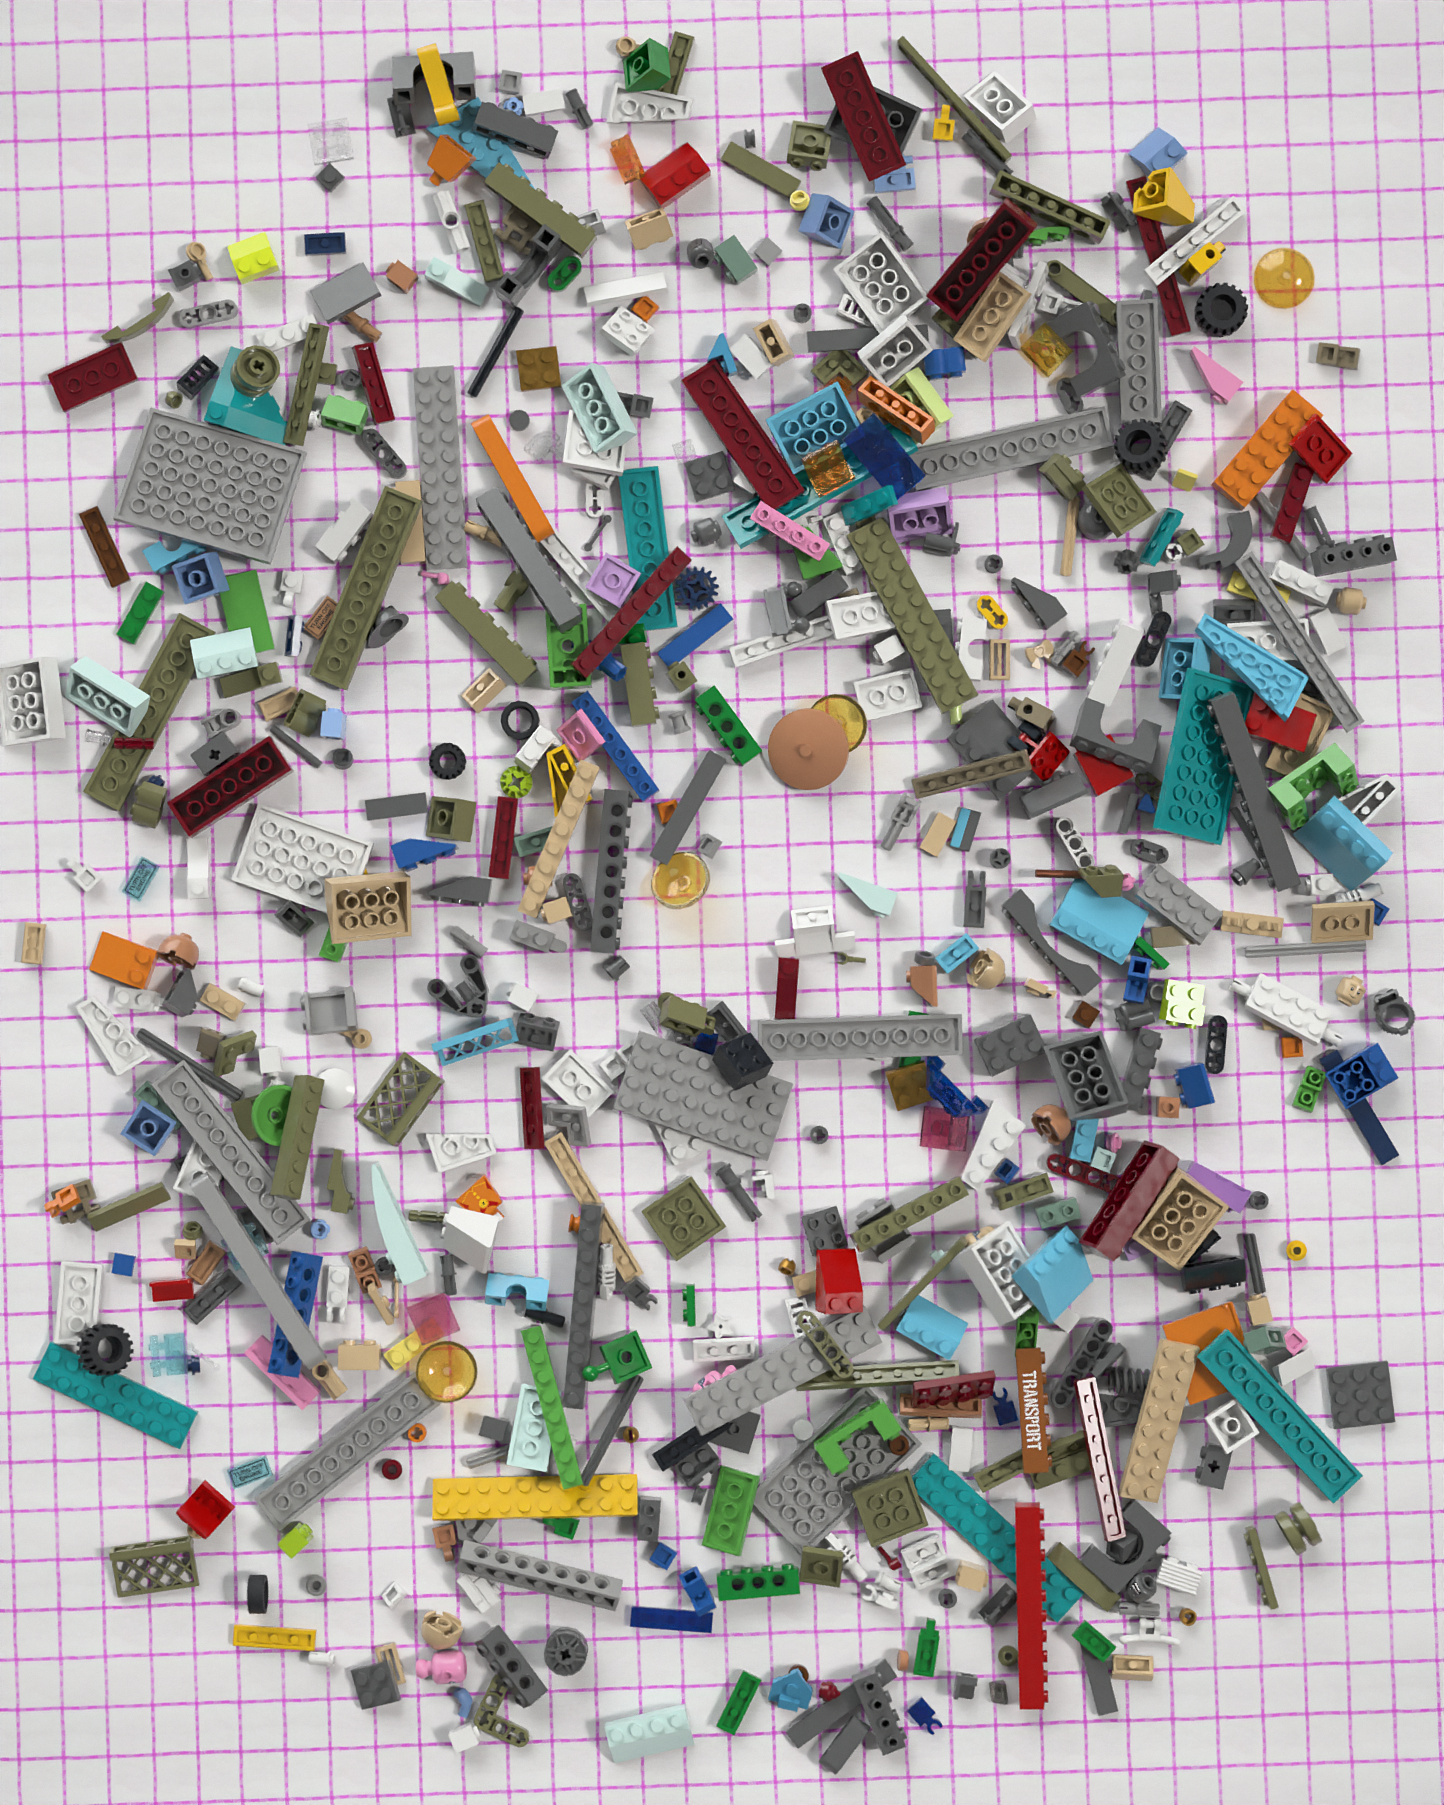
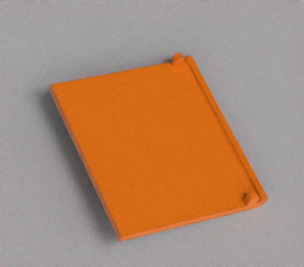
(1201, 1330)

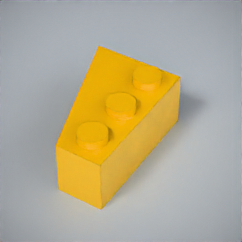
(561, 772)

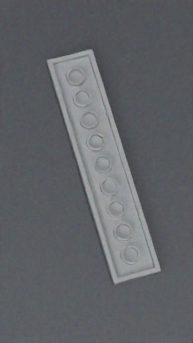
(1013, 448)
(440, 467)
(861, 1037)
(228, 1151)
(778, 1372)
(345, 1452)

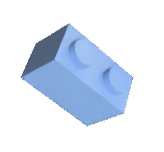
(333, 724)

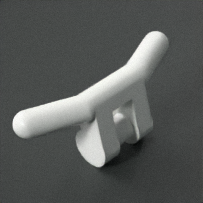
(1156, 1637)

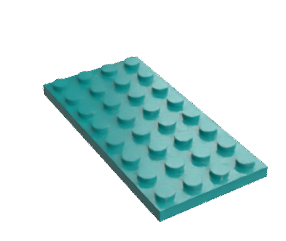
(1196, 775)

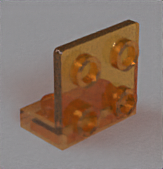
(827, 468)

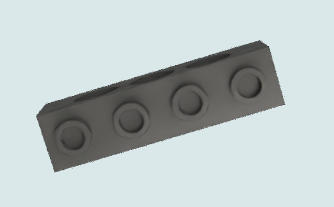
(521, 1670)

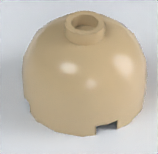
(987, 970)
(441, 1630)

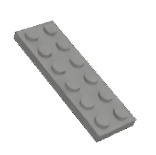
(1140, 353)

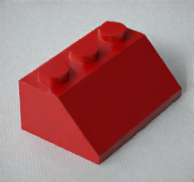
(675, 175)

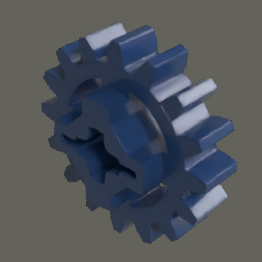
(699, 580)

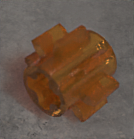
(844, 383)

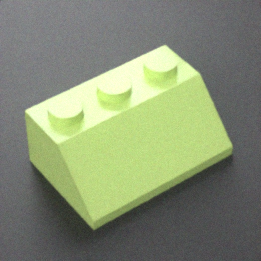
(919, 391)

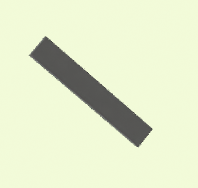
(846, 338)
(687, 807)
(832, 1711)

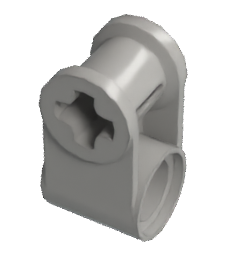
(217, 723)

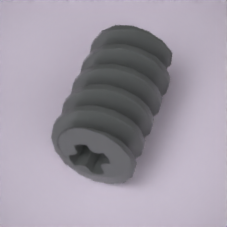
(1128, 1380)

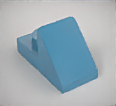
(722, 350)

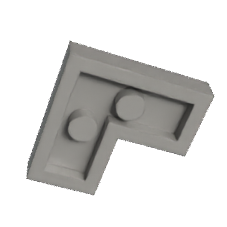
(574, 1119)

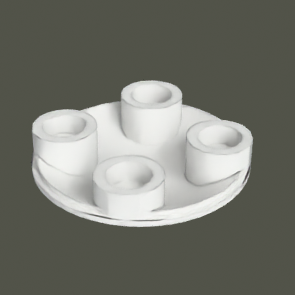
(337, 1088)

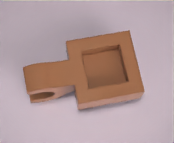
(445, 1538)

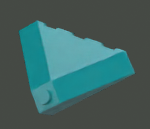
(244, 414)

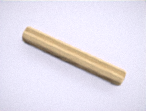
(1069, 537)

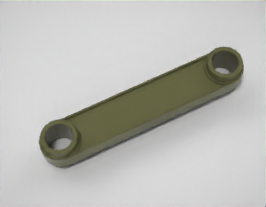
(1082, 291)

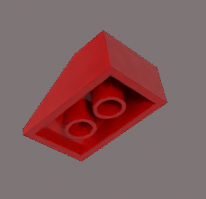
(1268, 727)
(838, 1282)

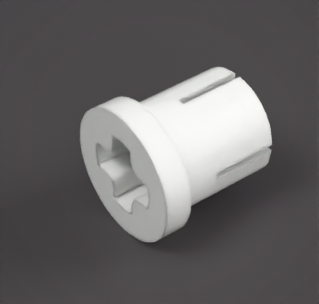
(1167, 555)

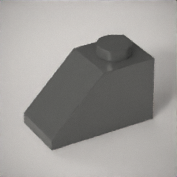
(182, 995)

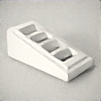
(840, 311)
(792, 1301)

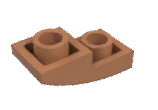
(364, 1268)

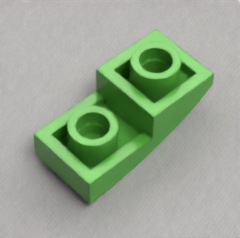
(1040, 236)
(1309, 1089)

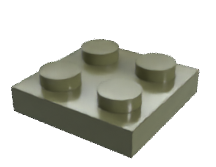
(821, 1566)

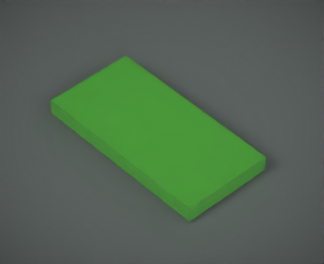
(246, 608)
(730, 1510)

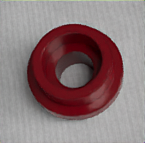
(385, 1469)

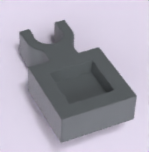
(638, 1291)

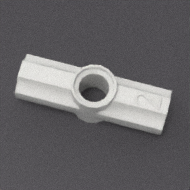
(446, 211)

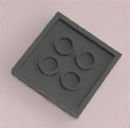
(1360, 1394)

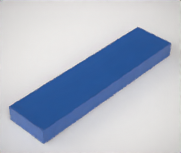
(695, 635)

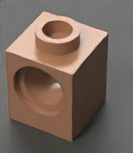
(401, 276)
(1167, 1107)

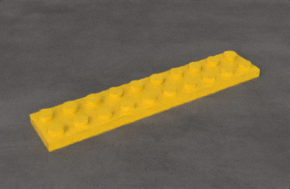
(533, 1498)

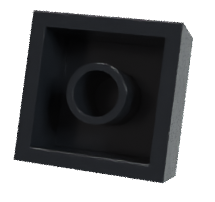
(742, 1061)

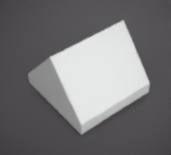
(394, 1595)

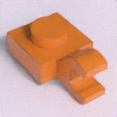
(64, 1200)

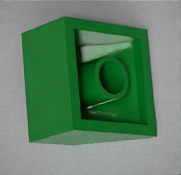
(647, 67)

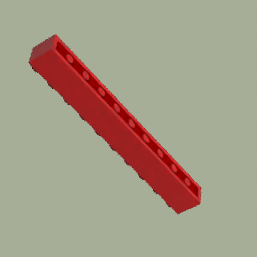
(1029, 1605)

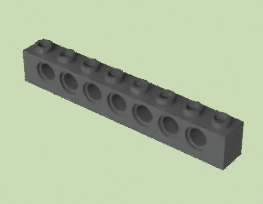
(611, 799)

